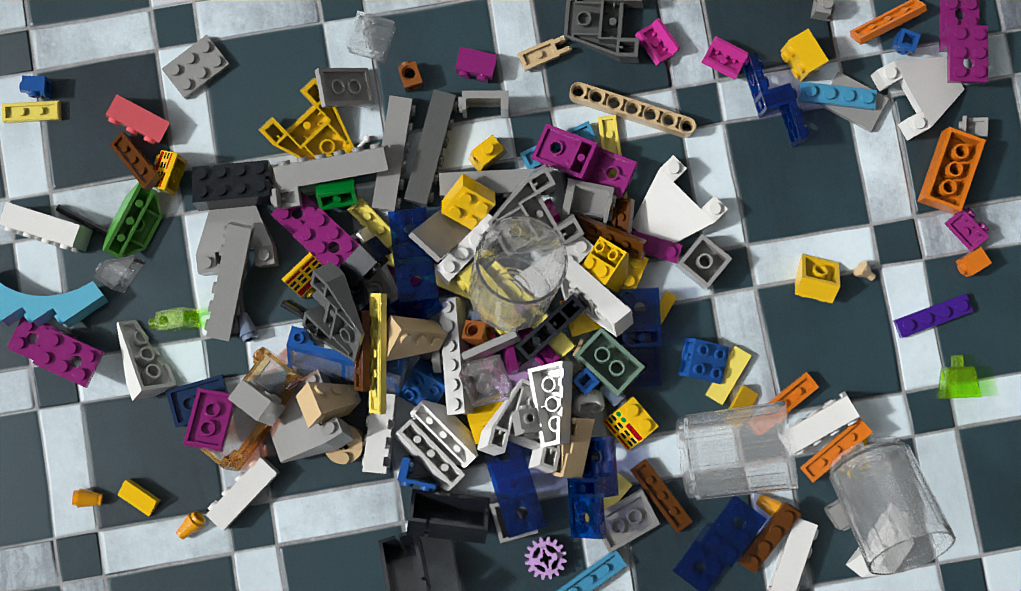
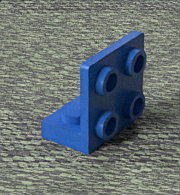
(703, 360)
(423, 384)
(406, 468)

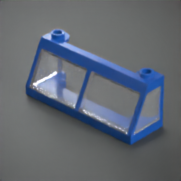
(306, 355)

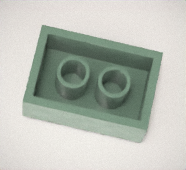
(609, 362)

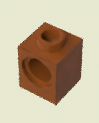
(413, 83)
(477, 332)

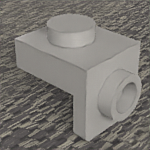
(975, 126)
(286, 198)
(437, 360)

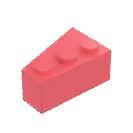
(137, 120)

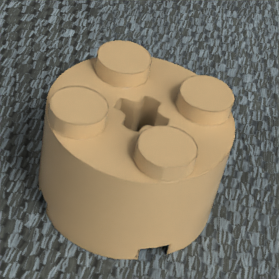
(354, 450)

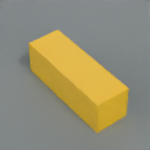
(666, 304)

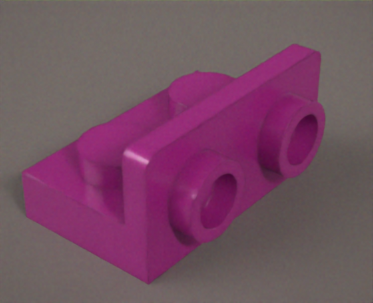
(967, 228)

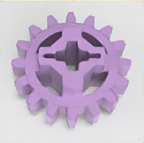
(554, 556)

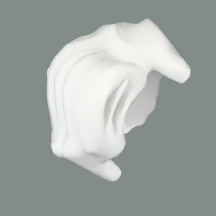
(588, 405)

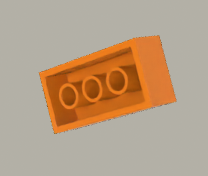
(951, 170)

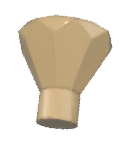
(863, 270)

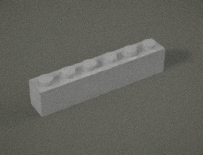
(396, 133)
(332, 167)
(500, 181)
(230, 281)
(452, 321)

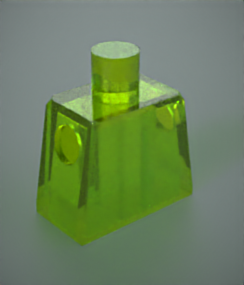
(175, 319)
(958, 380)

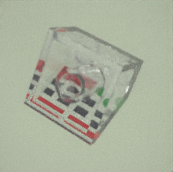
(119, 272)

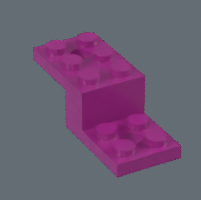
(962, 41)
(584, 159)
(317, 232)
(56, 351)

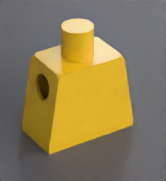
(487, 153)

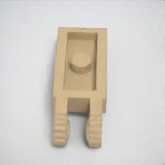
(543, 53)

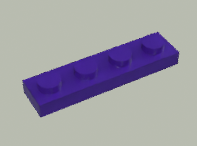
(933, 315)

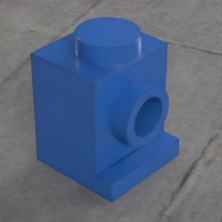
(905, 45)
(36, 86)
(584, 380)

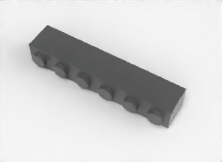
(430, 148)

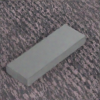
(491, 346)

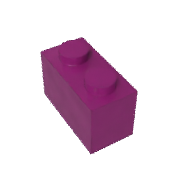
(476, 64)

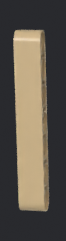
(641, 107)

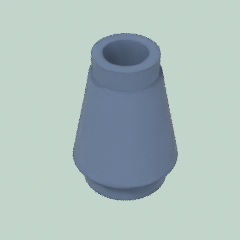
(247, 329)

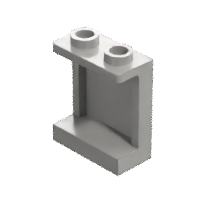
(485, 98)
(588, 200)

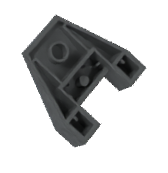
(600, 27)
(339, 323)

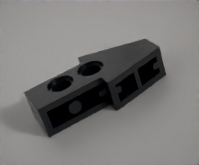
(551, 326)

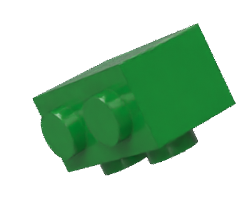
(336, 193)

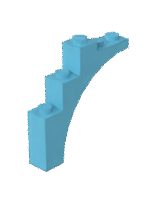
(66, 307)

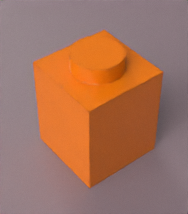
(973, 262)

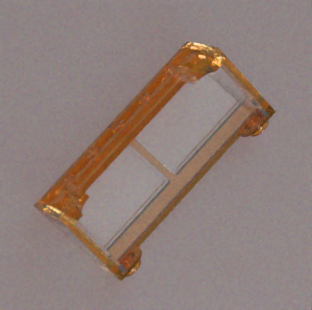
(244, 431)

